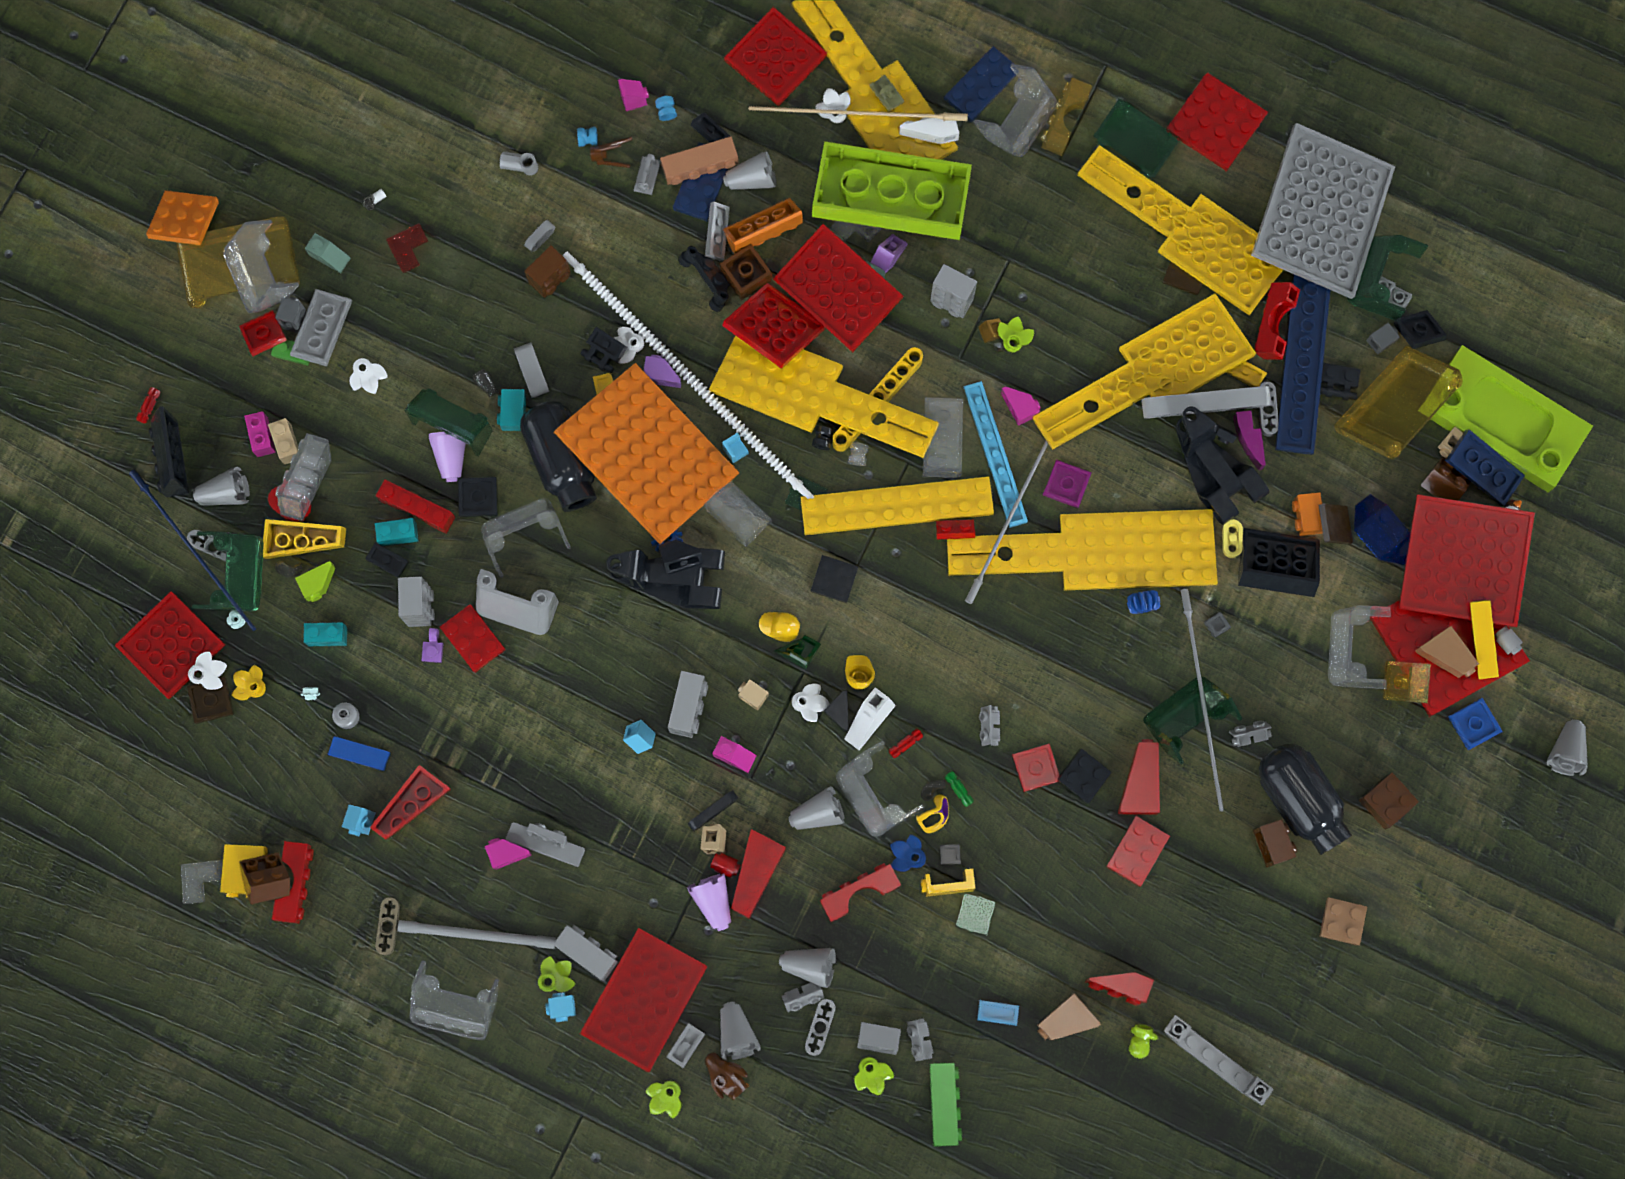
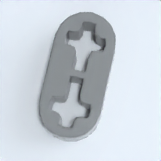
(539, 236)

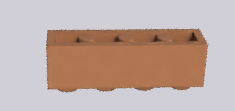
(699, 161)

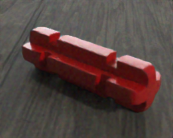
(148, 405)
(906, 743)

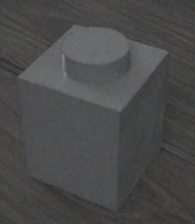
(1383, 338)

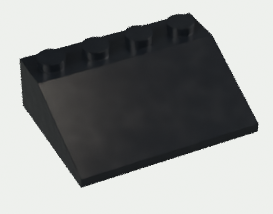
(168, 453)
(1279, 562)

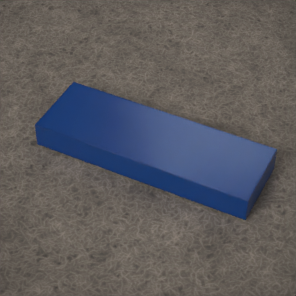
(359, 753)

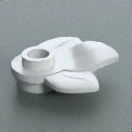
(833, 101)
(626, 337)
(369, 378)
(210, 671)
(813, 702)

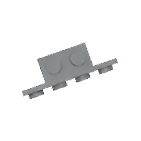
(546, 842)

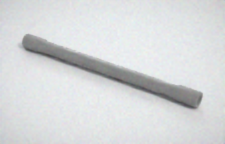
(415, 927)

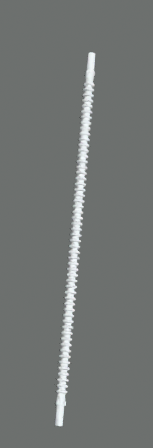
(706, 394)

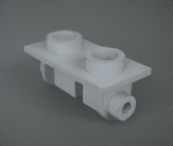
(647, 174)
(989, 716)
(1243, 733)
(794, 1000)
(920, 1049)

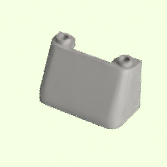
(530, 616)

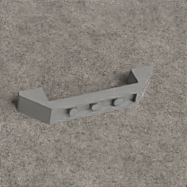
(1217, 1061)

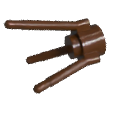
(599, 152)

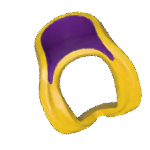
(942, 808)

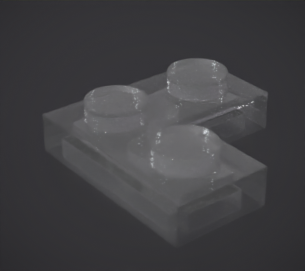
(844, 230)
(193, 877)

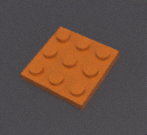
(182, 217)

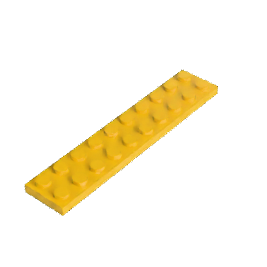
(897, 505)

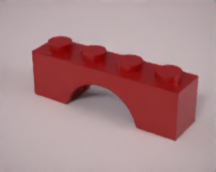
(1280, 300)
(415, 505)
(297, 857)
(882, 880)

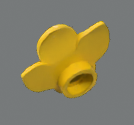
(246, 682)

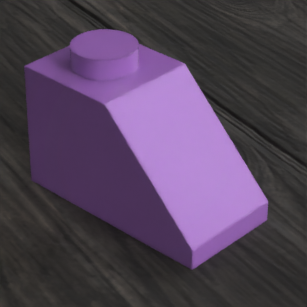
(888, 252)
(661, 372)

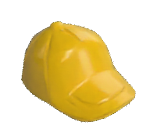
(780, 626)
(859, 671)

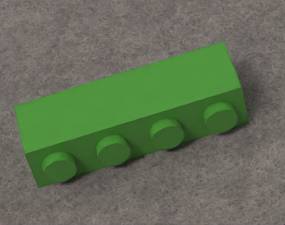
(943, 1104)

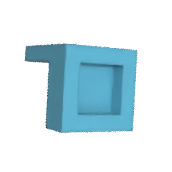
(734, 448)
(639, 736)

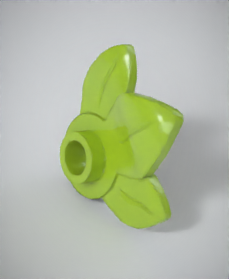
(1015, 333)
(557, 973)
(874, 1078)
(662, 1101)

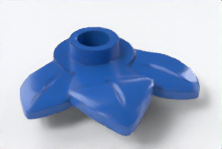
(905, 852)

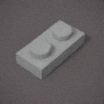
(686, 1045)

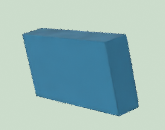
(998, 1012)

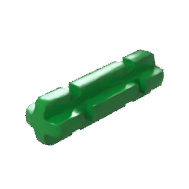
(959, 789)

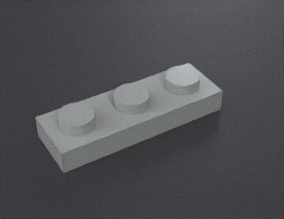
(715, 235)

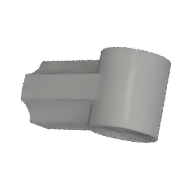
(517, 162)

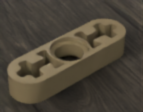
(393, 932)

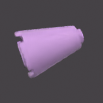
(448, 455)
(712, 900)

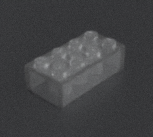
(945, 449)
(303, 477)

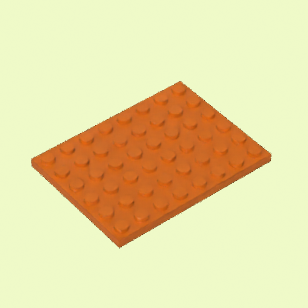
(646, 453)

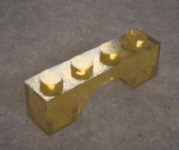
(1075, 97)

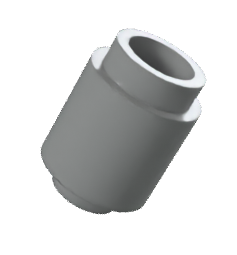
(1508, 640)

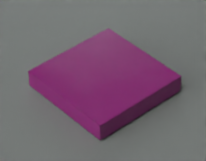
(1067, 484)

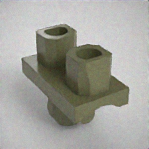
(886, 93)

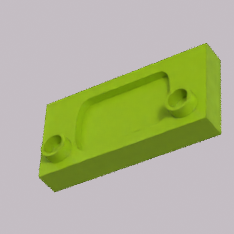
(891, 190)
(1513, 420)

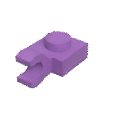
(432, 650)

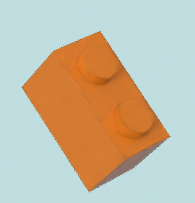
(1307, 513)

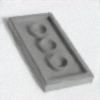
(321, 327)

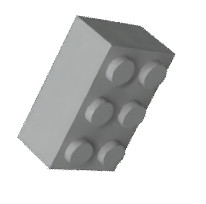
(953, 291)
(415, 601)
(687, 704)
(586, 952)

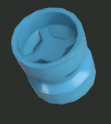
(665, 107)
(587, 136)

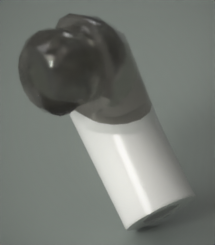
(370, 201)

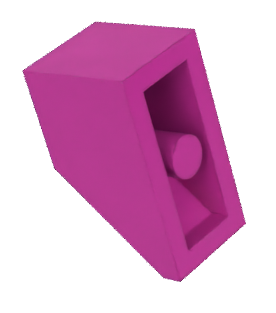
(632, 94)
(1020, 404)
(734, 754)
(504, 853)

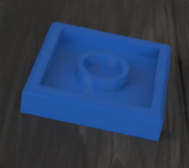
(1475, 724)

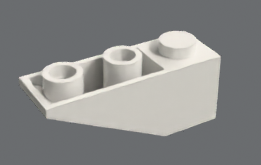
(931, 130)
(869, 717)

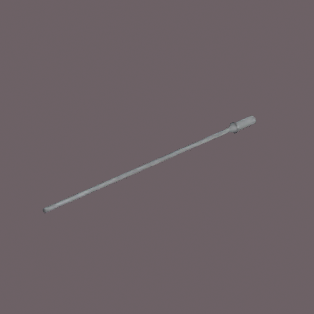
(978, 581)
(1188, 612)

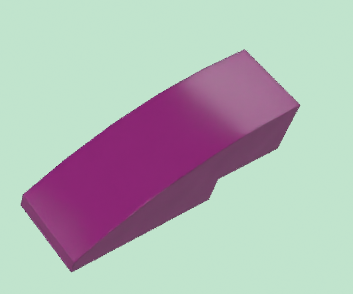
(1250, 438)

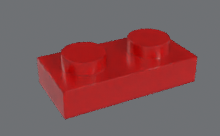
(955, 529)

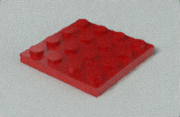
(775, 56)
(1217, 121)
(773, 325)
(168, 644)

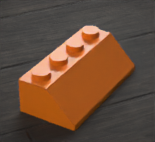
(764, 225)

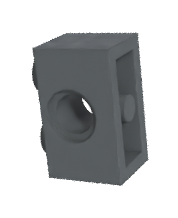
(290, 314)

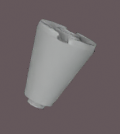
(752, 174)
(223, 489)
(1570, 750)
(818, 811)
(810, 964)
(736, 1033)

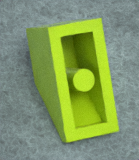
(316, 581)

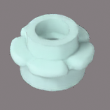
(235, 624)
(310, 693)

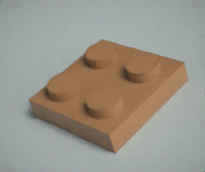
(1343, 921)

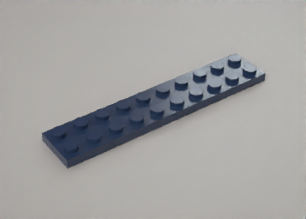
(1303, 369)

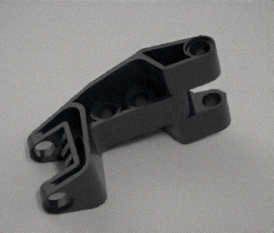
(1214, 470)
(678, 587)

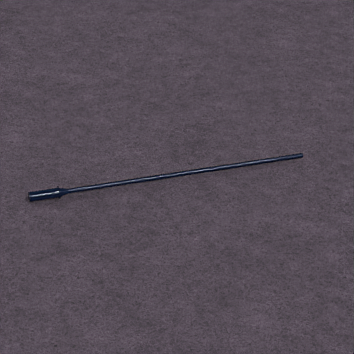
(145, 488)

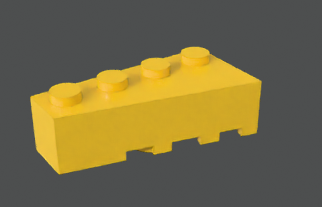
(296, 538)

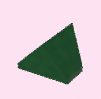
(800, 651)

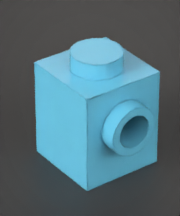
(358, 820)
(561, 1007)

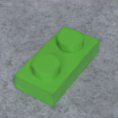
(283, 352)

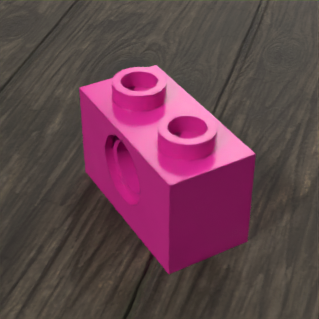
(259, 434)

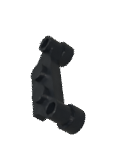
(710, 274)

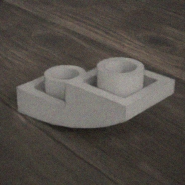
(1397, 295)

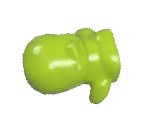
(1140, 1041)

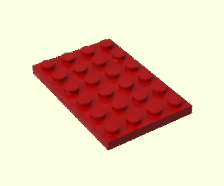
(838, 288)
(643, 1000)

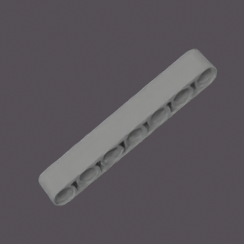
(1207, 401)

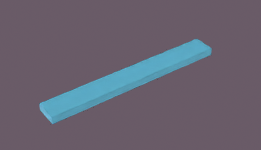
(994, 452)

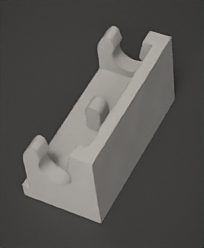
(879, 1038)

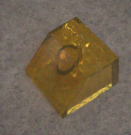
(1407, 681)

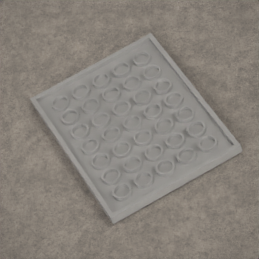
(1323, 211)

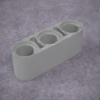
(531, 370)

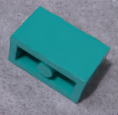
(512, 409)
(396, 532)
(325, 634)

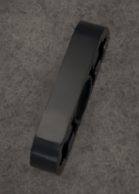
(712, 811)

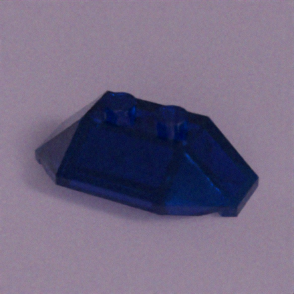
(1381, 530)

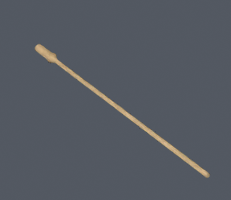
(944, 116)

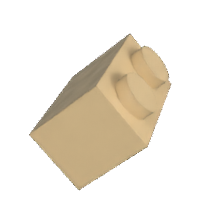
(284, 440)

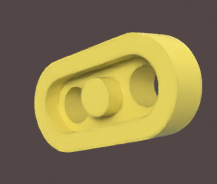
(1232, 539)

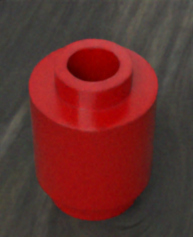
(725, 865)

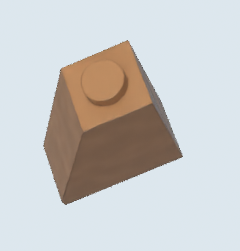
(1449, 653)
(1067, 1019)

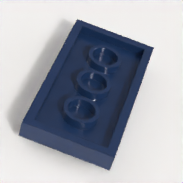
(981, 84)
(698, 193)
(1485, 467)

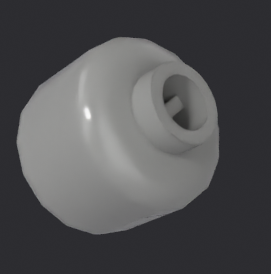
(349, 720)

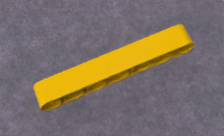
(883, 392)

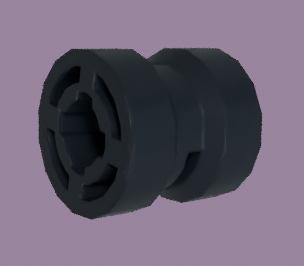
(823, 438)

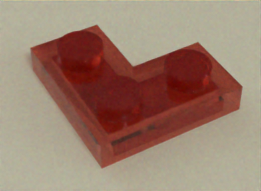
(402, 246)

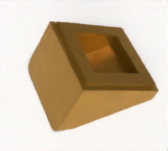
(989, 330)

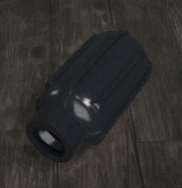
(555, 463)
(1304, 796)

